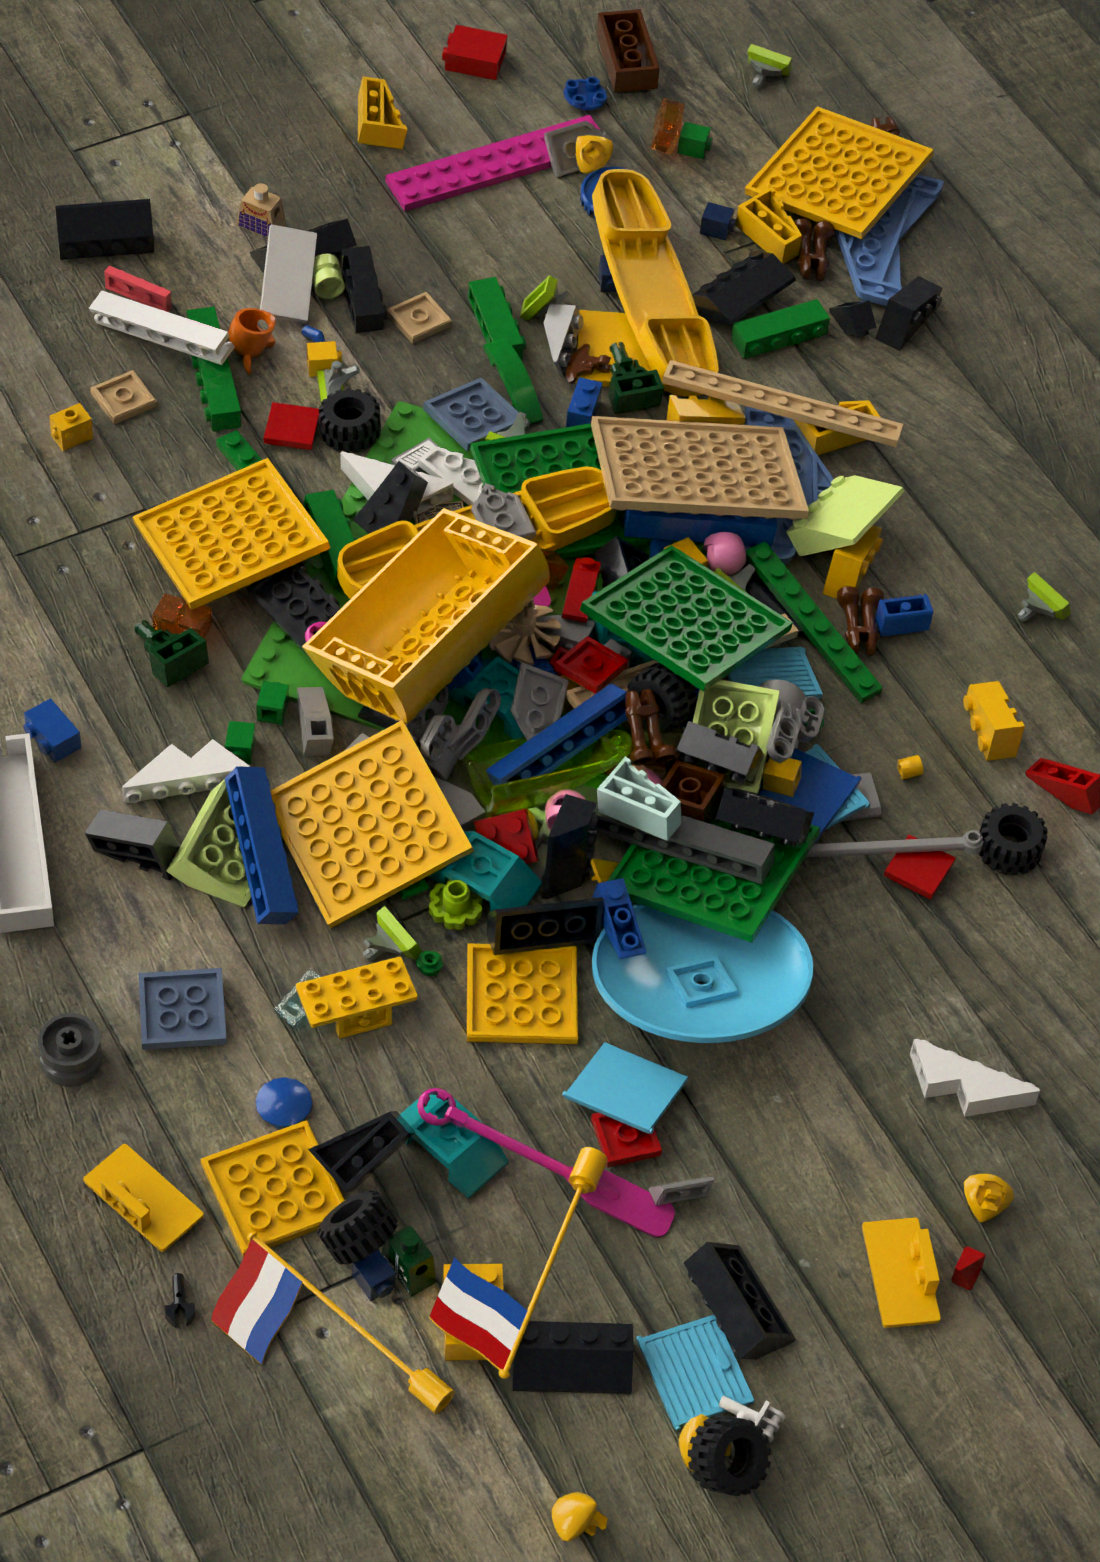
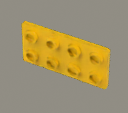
(357, 997)
(143, 1197)
(902, 1271)

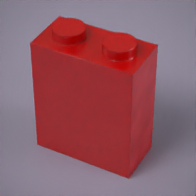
(475, 52)

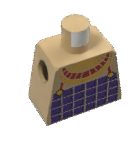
(260, 210)

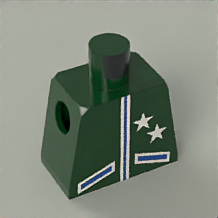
(409, 1254)

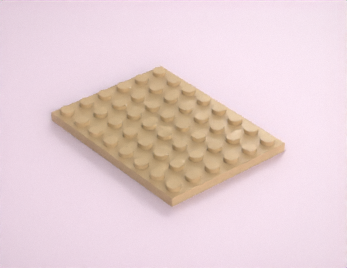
(698, 468)

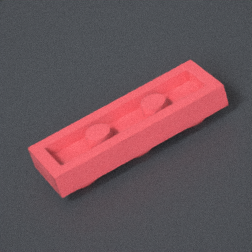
(137, 289)

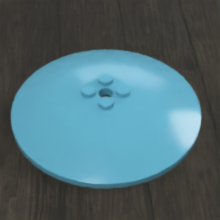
(743, 987)

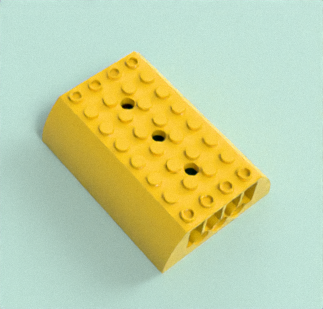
(428, 614)

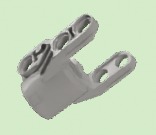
(790, 719)
(445, 742)

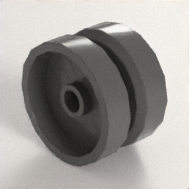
(70, 1049)

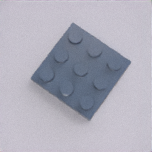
(471, 412)
(182, 1008)

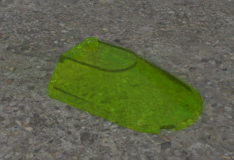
(536, 790)

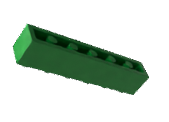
(216, 381)

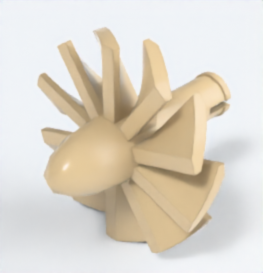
(523, 631)

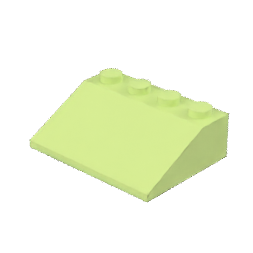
(842, 514)
(738, 712)
(212, 854)

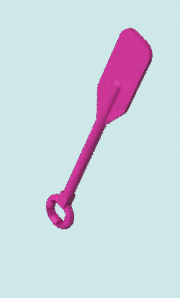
(612, 1193)

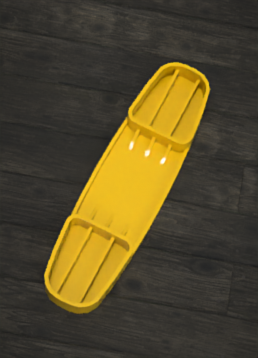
(649, 275)
(559, 505)

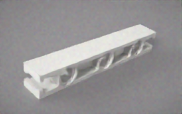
(162, 327)

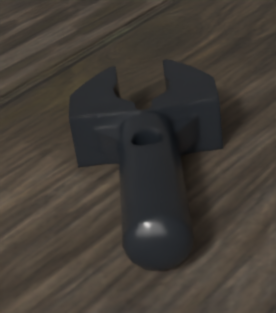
(179, 1302)

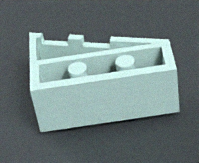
(638, 801)

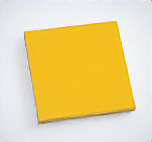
(600, 332)
(522, 996)
(272, 1186)

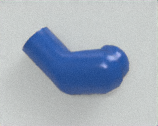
(313, 334)
(658, 545)

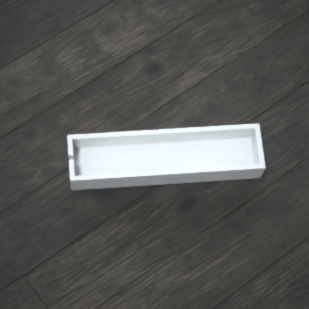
(23, 866)

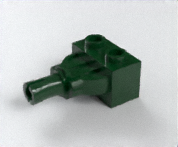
(631, 384)
(173, 654)

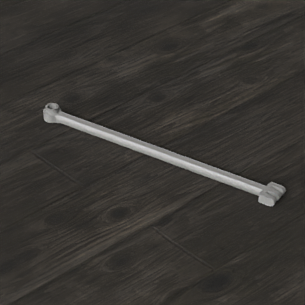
(900, 846)

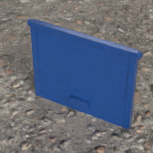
(820, 789)

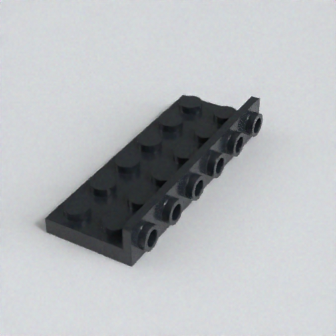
(294, 601)

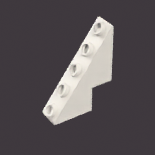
(370, 473)
(178, 774)
(977, 1086)

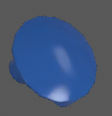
(585, 93)
(283, 1102)

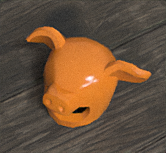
(248, 337)

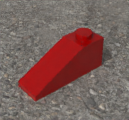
(581, 586)
(1069, 784)

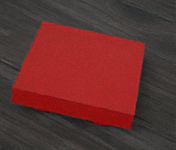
(291, 426)
(920, 870)

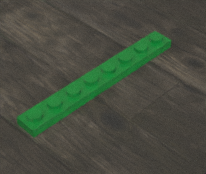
(813, 622)

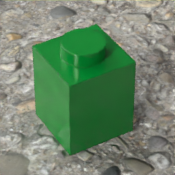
(694, 140)
(272, 702)
(241, 740)

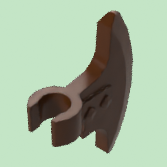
(583, 363)

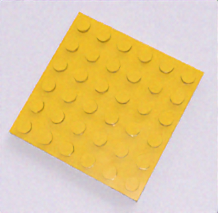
(840, 171)
(230, 533)
(368, 824)

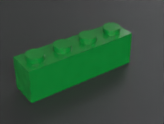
(494, 313)
(780, 329)
(329, 517)

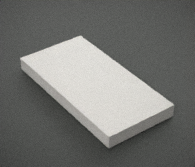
(288, 273)

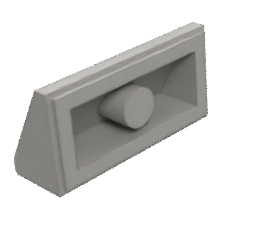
(681, 1190)

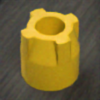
(910, 767)

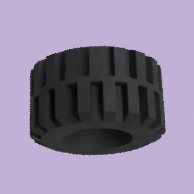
(350, 420)
(672, 693)
(1018, 823)
(357, 1227)
(749, 1457)

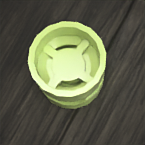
(327, 276)

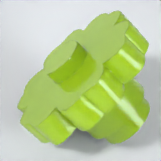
(454, 905)

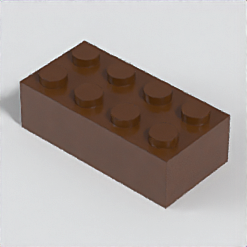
(627, 50)

